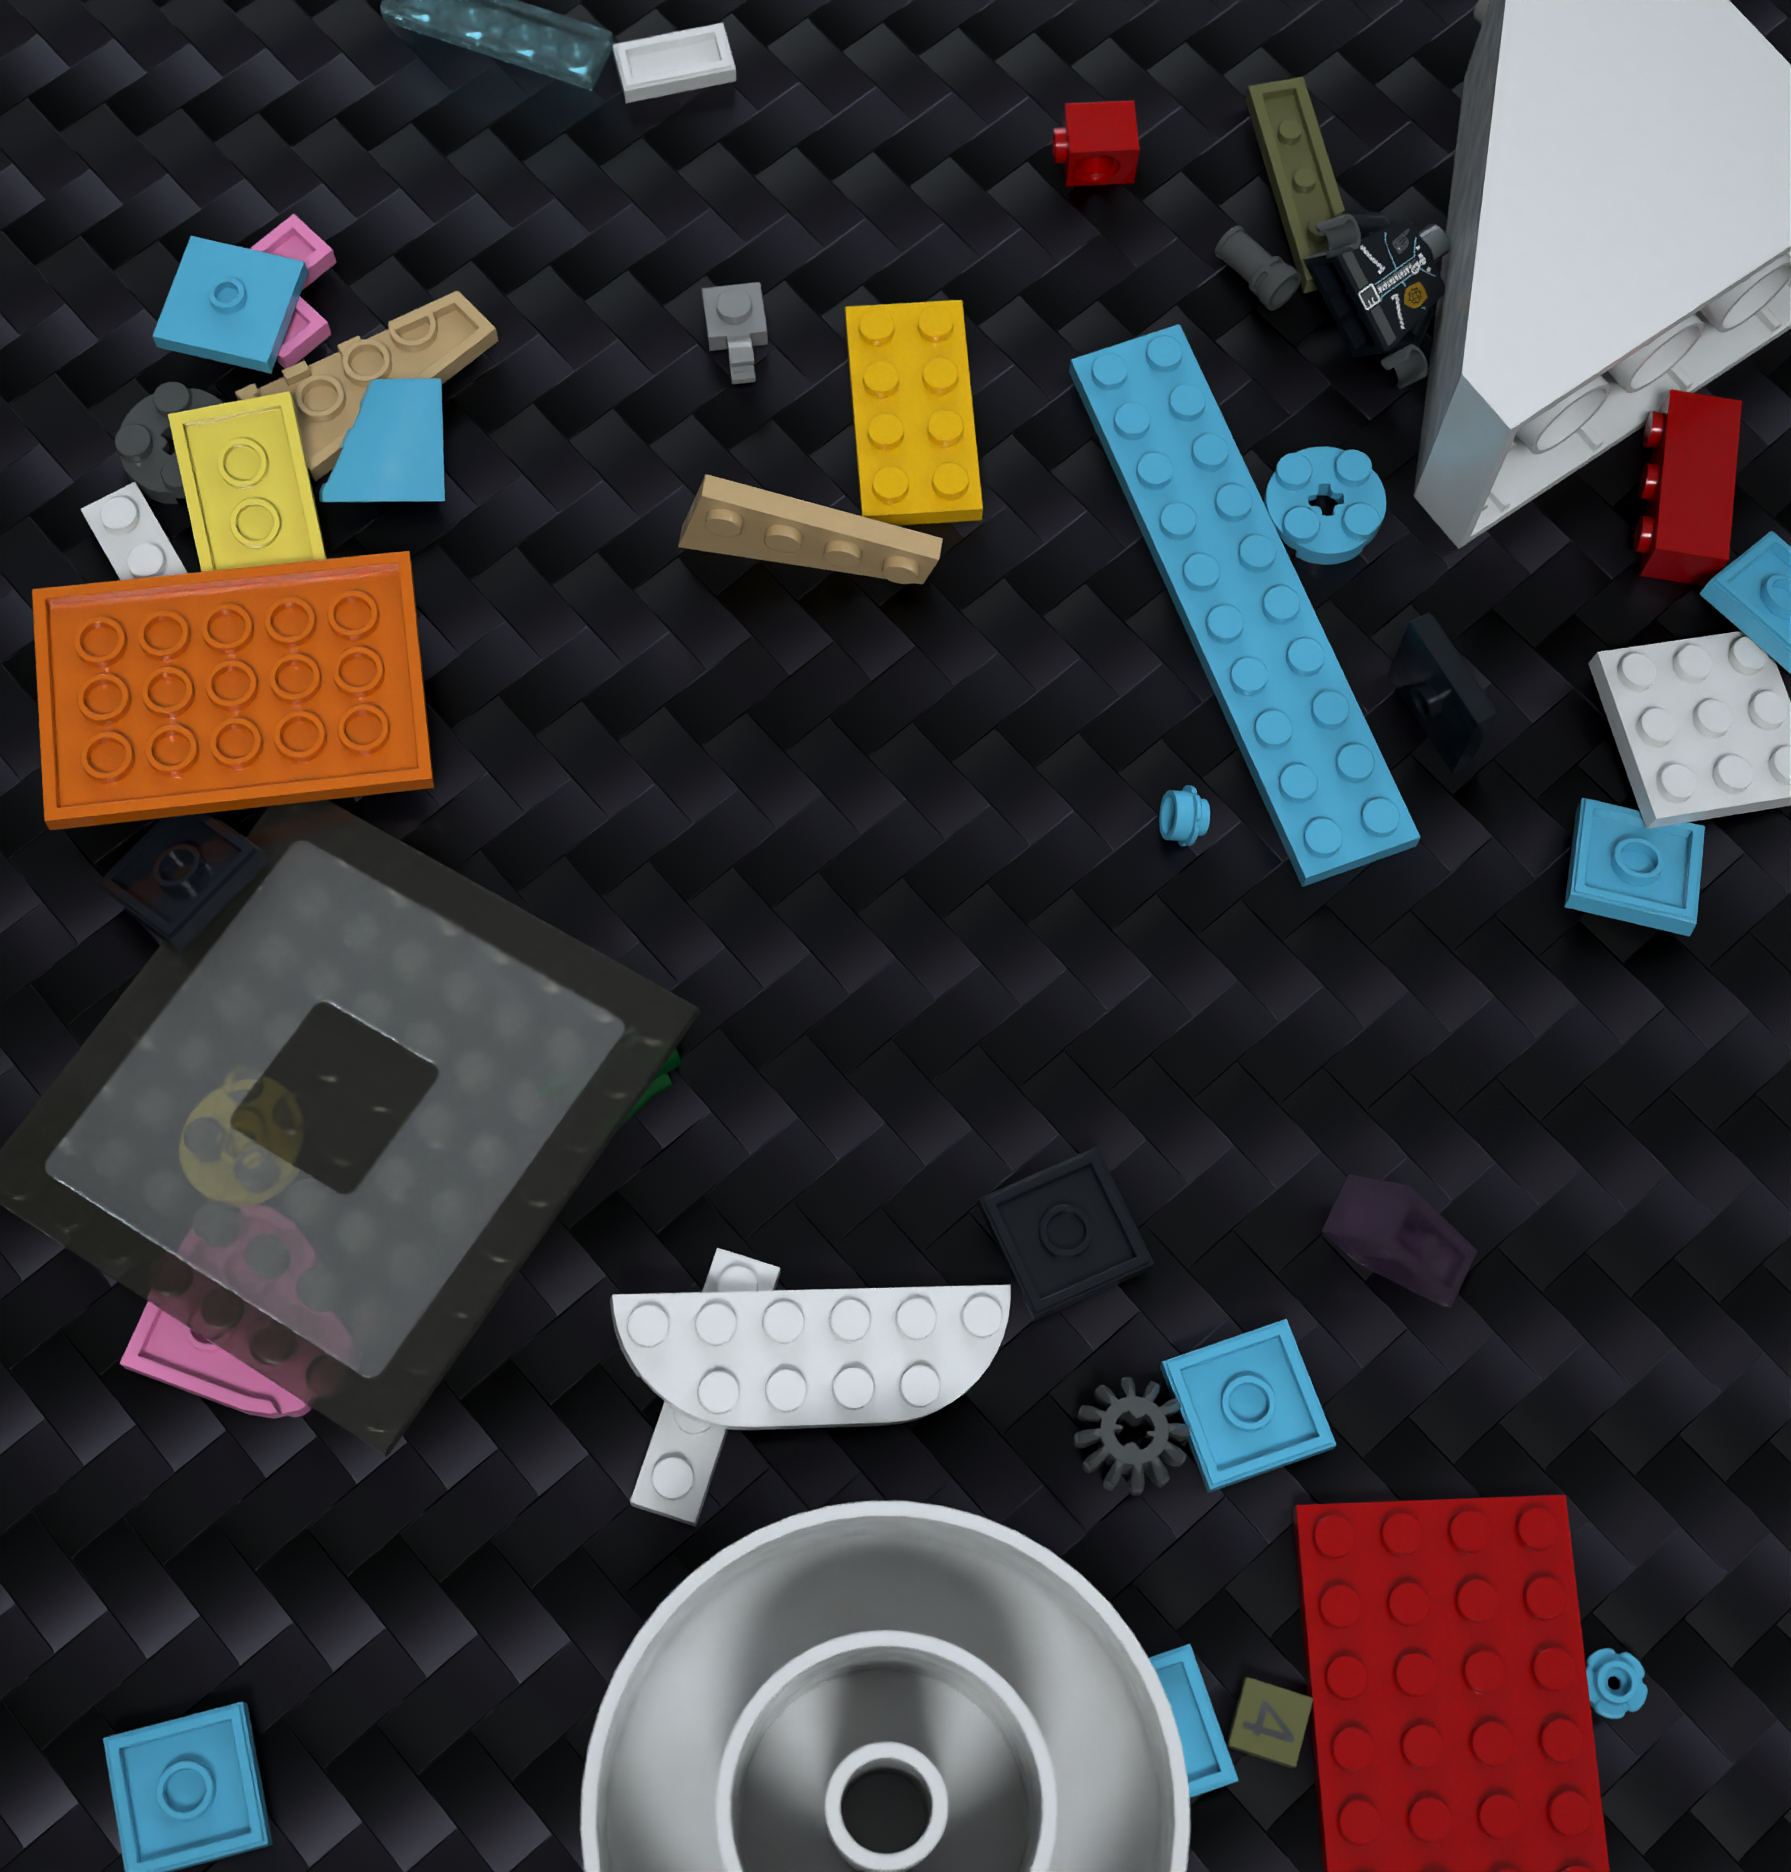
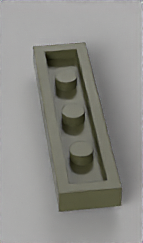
(1295, 166)

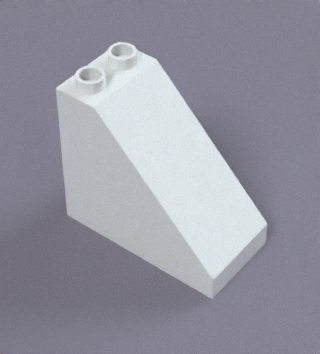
(1603, 237)

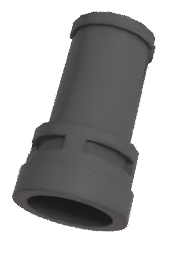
(1267, 276)

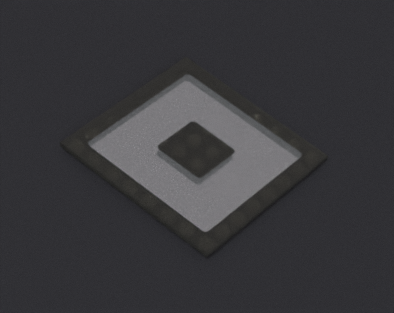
(341, 1115)

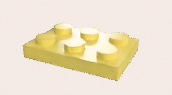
(247, 483)

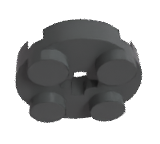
(145, 440)

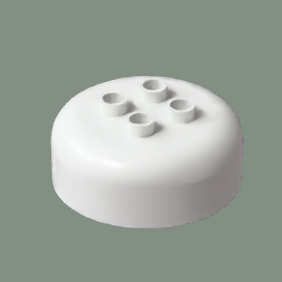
(885, 1704)

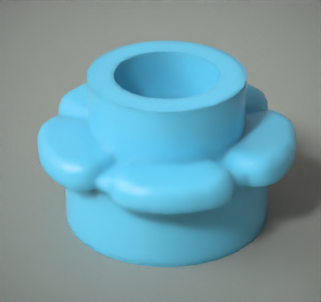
(1183, 816)
(1629, 1672)

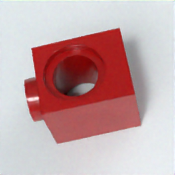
(1097, 143)

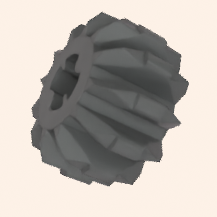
(1129, 1459)

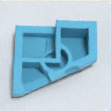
(392, 446)

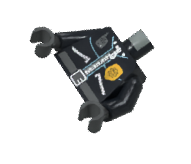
(1381, 286)

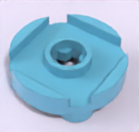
(1341, 476)

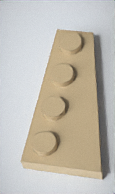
(420, 344)
(788, 530)

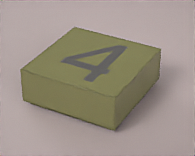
(1269, 1722)

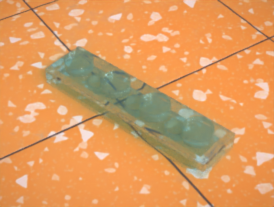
(511, 33)

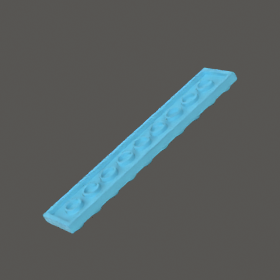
(1243, 606)

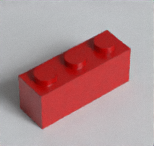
(1688, 487)

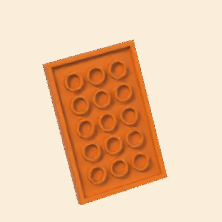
(230, 690)

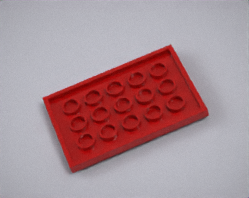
(1448, 1687)

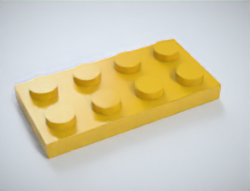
(913, 413)

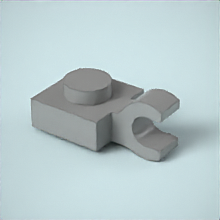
(736, 323)

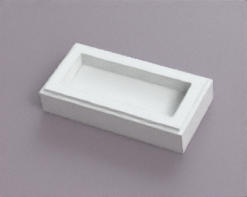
(674, 62)

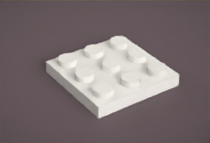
(1698, 726)

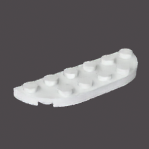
(812, 1352)

